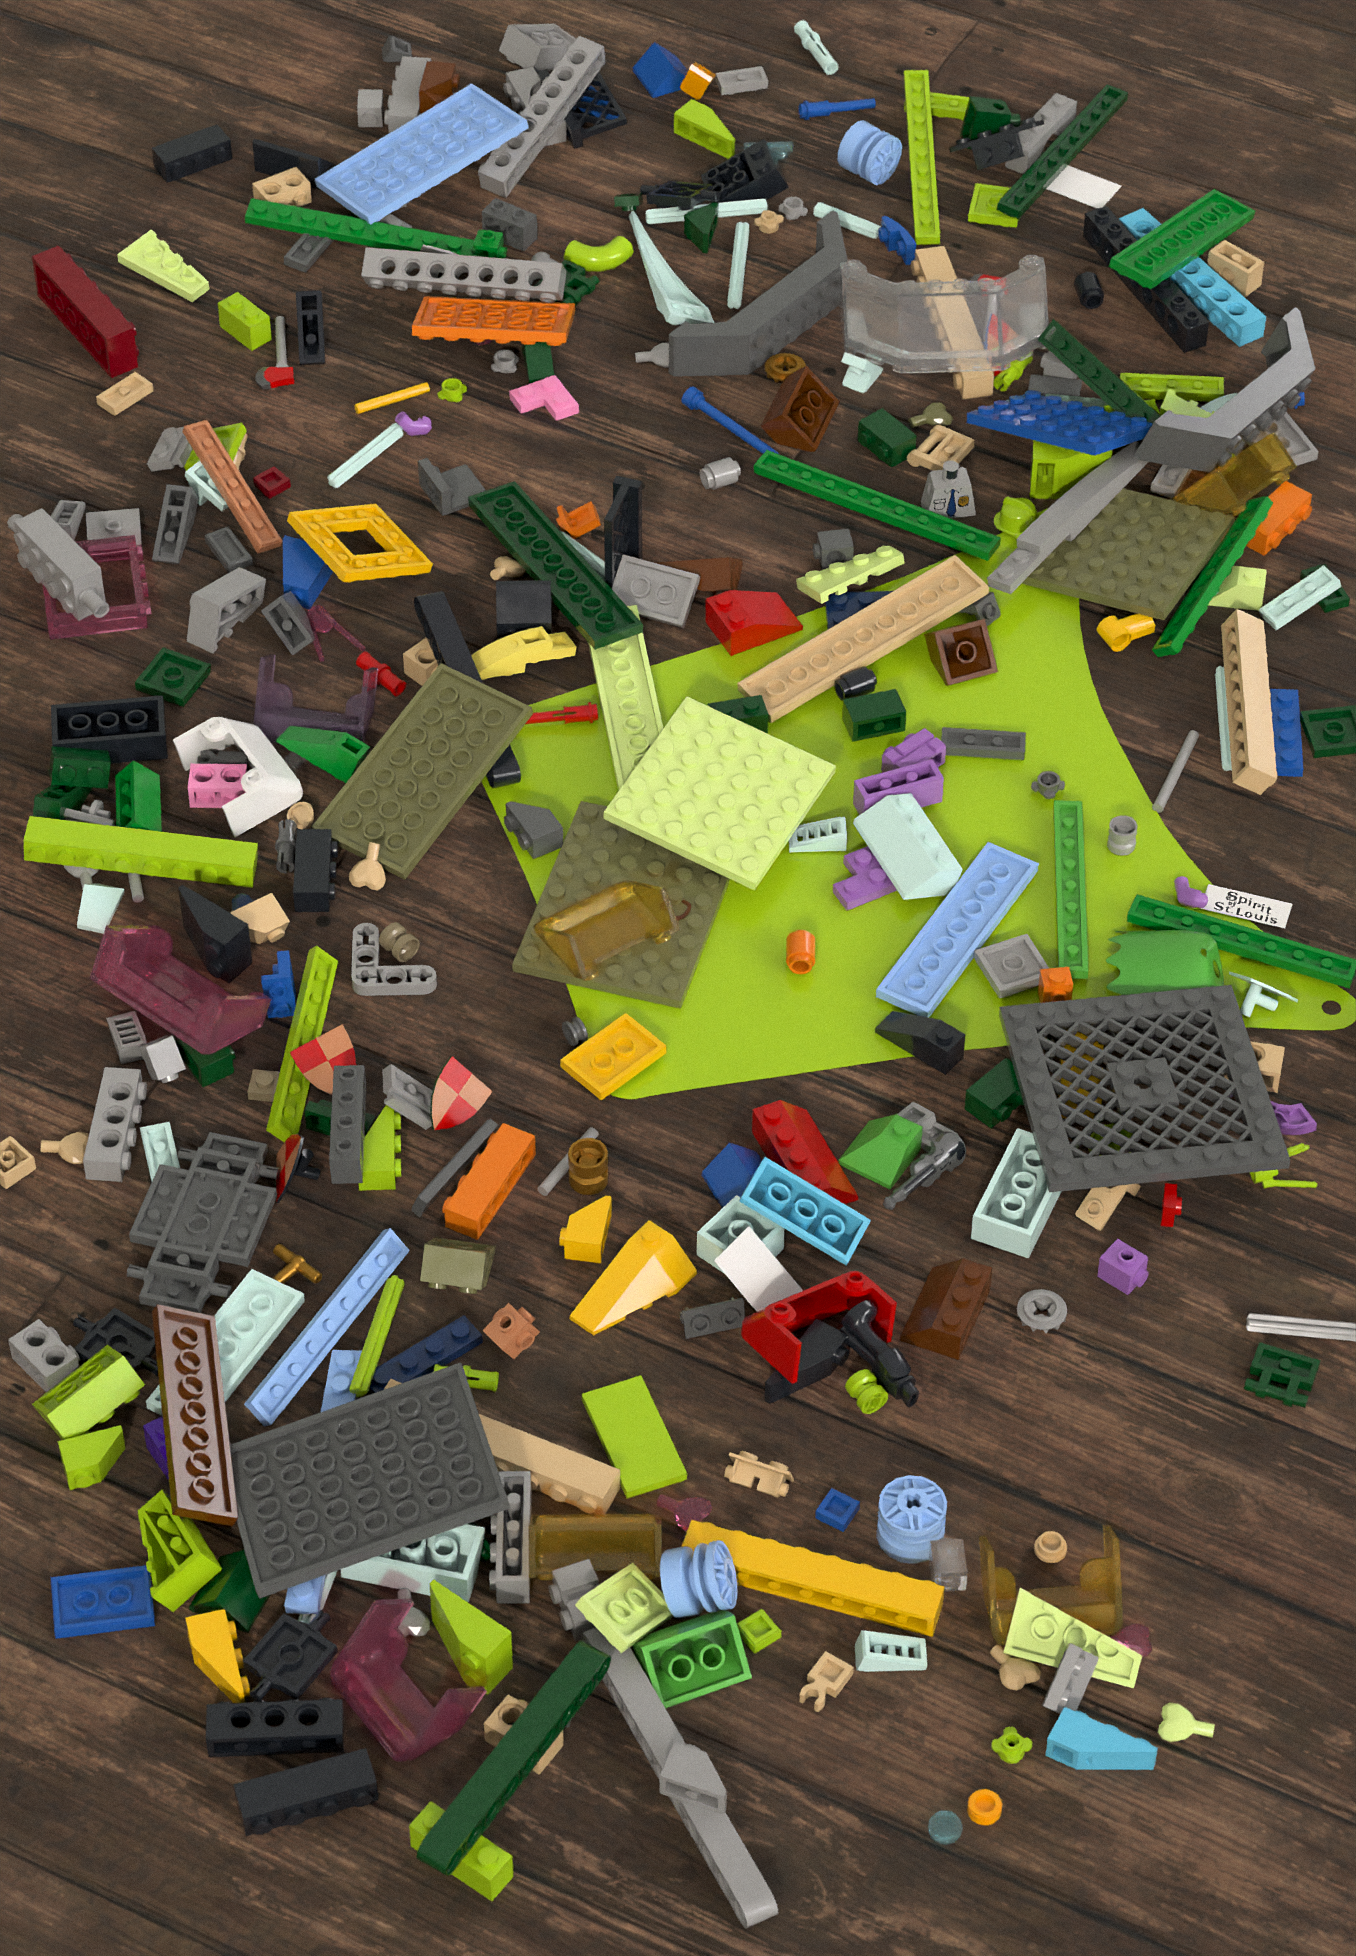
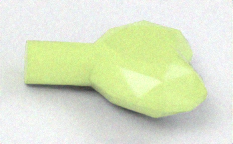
(1180, 1724)

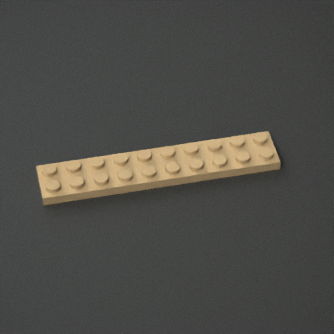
(864, 637)

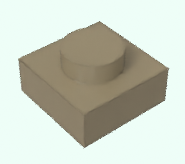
(263, 1085)

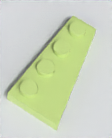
(158, 263)
(856, 571)
(1043, 1632)

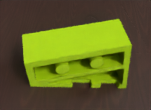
(176, 1553)

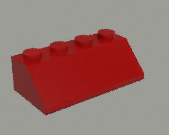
(796, 1144)

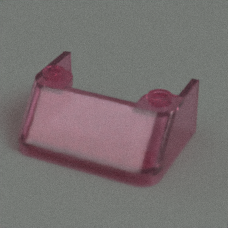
(384, 1695)

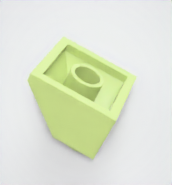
(1241, 589)

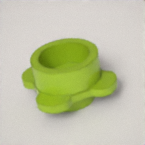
(452, 390)
(1008, 1753)

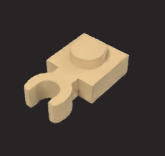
(826, 1677)

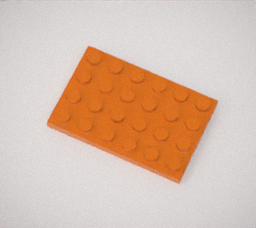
(493, 320)

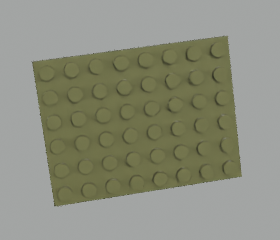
(604, 854)

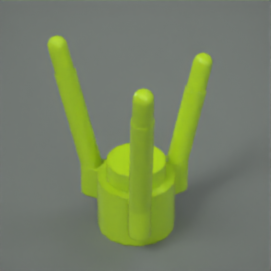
(1266, 1177)

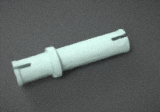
(812, 42)

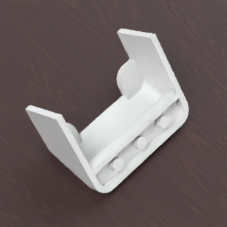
(267, 786)

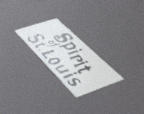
(1247, 906)

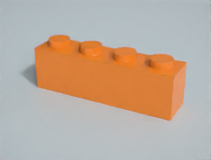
(489, 1181)

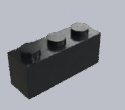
(192, 153)
(314, 870)

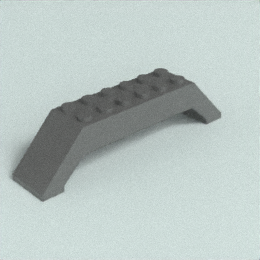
(769, 320)
(1211, 441)

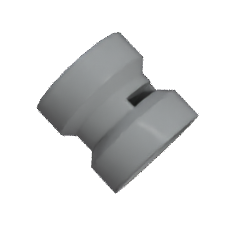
(1122, 835)

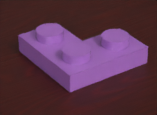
(867, 880)

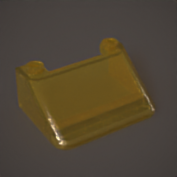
(1241, 478)
(607, 925)

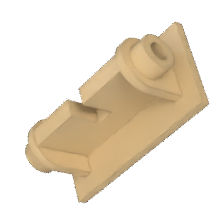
(771, 1476)

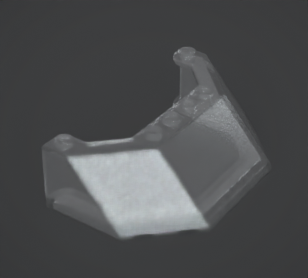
(944, 323)

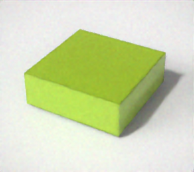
(758, 1631)

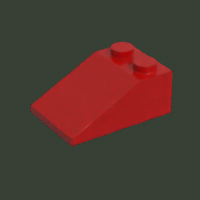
(749, 619)

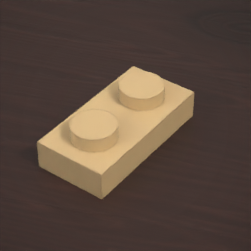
(124, 393)

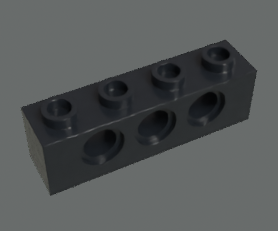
(289, 1738)

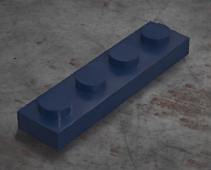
(421, 1358)

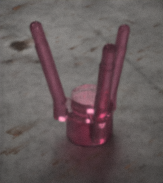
(323, 622)

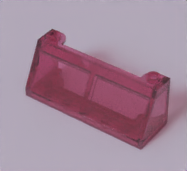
(140, 970)

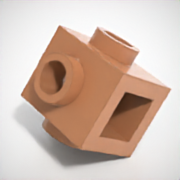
(512, 1330)

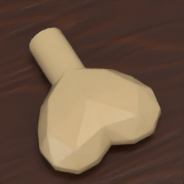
(506, 567)
(369, 870)
(69, 1148)
(1015, 1671)

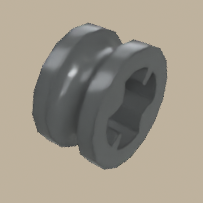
(574, 1031)

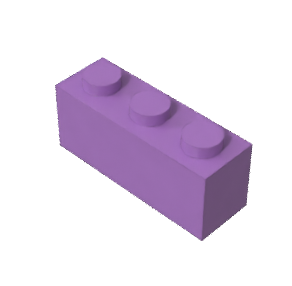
(920, 780)

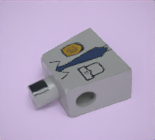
(949, 492)

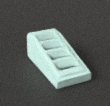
(832, 832)
(877, 1661)

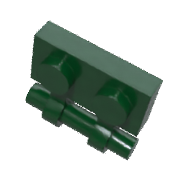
(576, 277)
(1283, 1367)

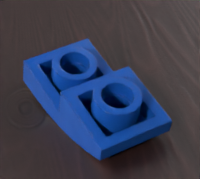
(897, 238)

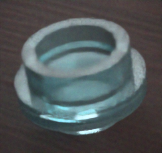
(945, 1827)

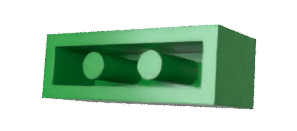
(138, 798)

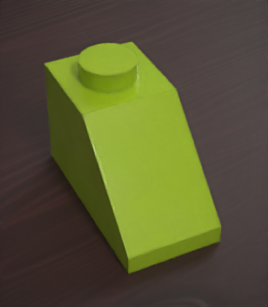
(91, 1456)

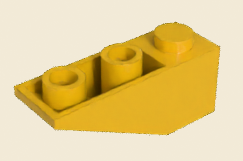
(214, 1653)

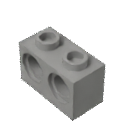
(43, 1354)

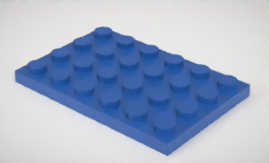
(1061, 423)

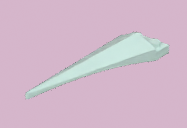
(670, 293)

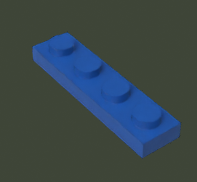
(1287, 732)

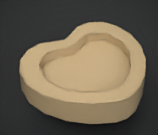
(301, 814)

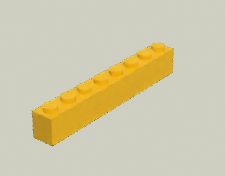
(826, 1580)

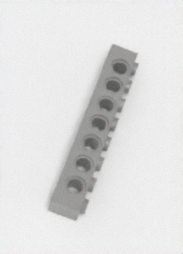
(543, 115)
(379, 260)

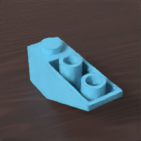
(1097, 1746)

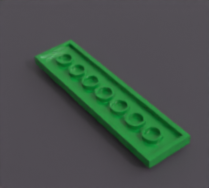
(1181, 239)

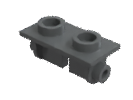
(712, 1318)

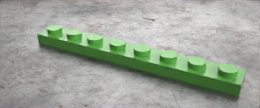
(1070, 887)

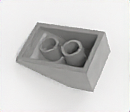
(535, 45)

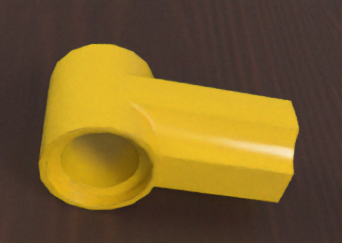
(1121, 632)

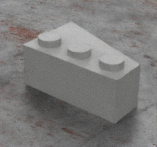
(222, 605)

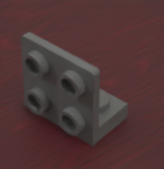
(450, 488)

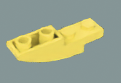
(512, 652)

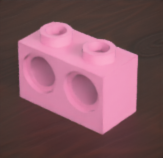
(214, 784)

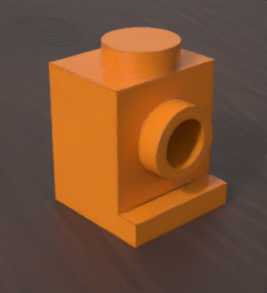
(1055, 984)

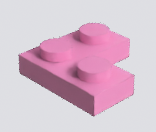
(547, 393)

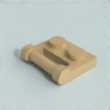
(952, 447)

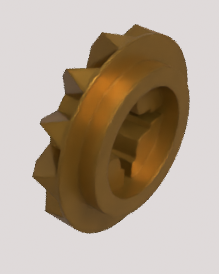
(775, 365)

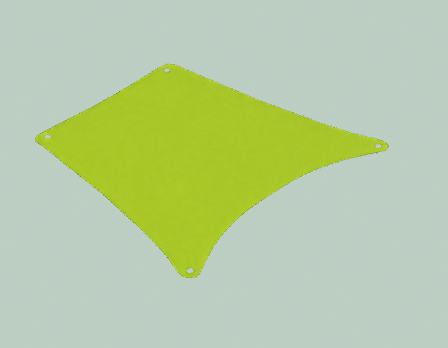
(744, 1005)

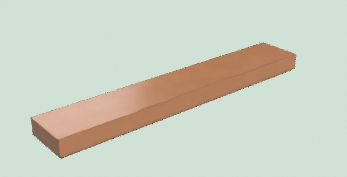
(232, 486)

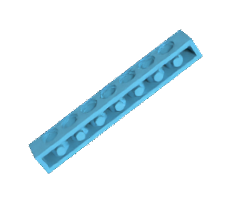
(1207, 290)

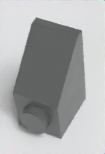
(289, 622)

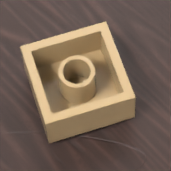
(14, 1162)

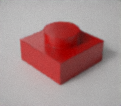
(1170, 1205)

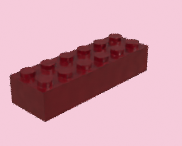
(85, 311)

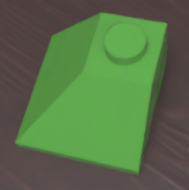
(884, 1149)

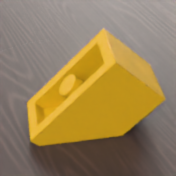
(587, 1231)

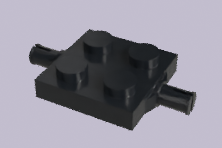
(679, 194)
(121, 1333)
(290, 1656)

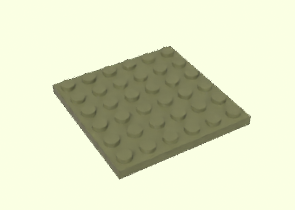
(1135, 554)

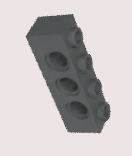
(348, 1124)

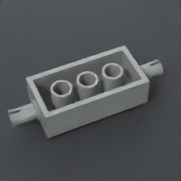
(59, 564)

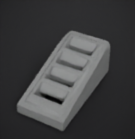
(69, 515)
(130, 1051)

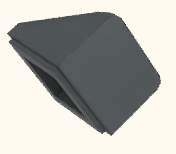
(394, 49)

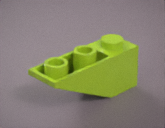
(380, 1151)

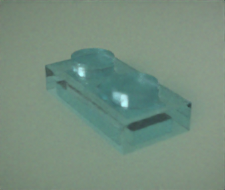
(780, 149)

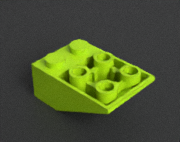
(1059, 469)

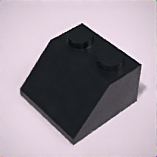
(523, 606)

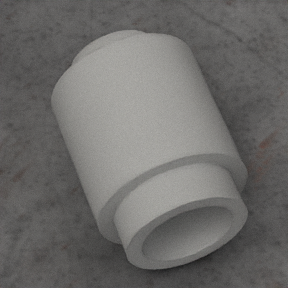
(720, 473)

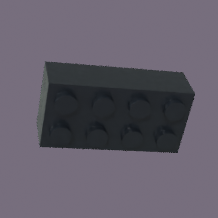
(124, 727)

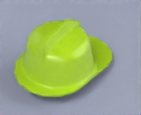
(1015, 516)

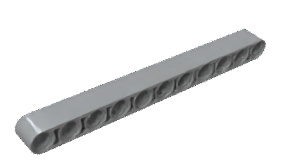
(710, 1830)

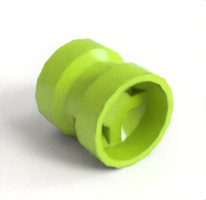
(865, 1389)

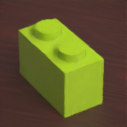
(244, 321)

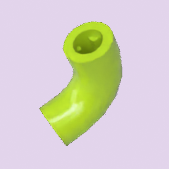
(599, 258)

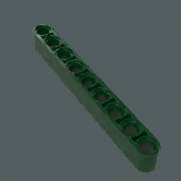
(513, 1758)

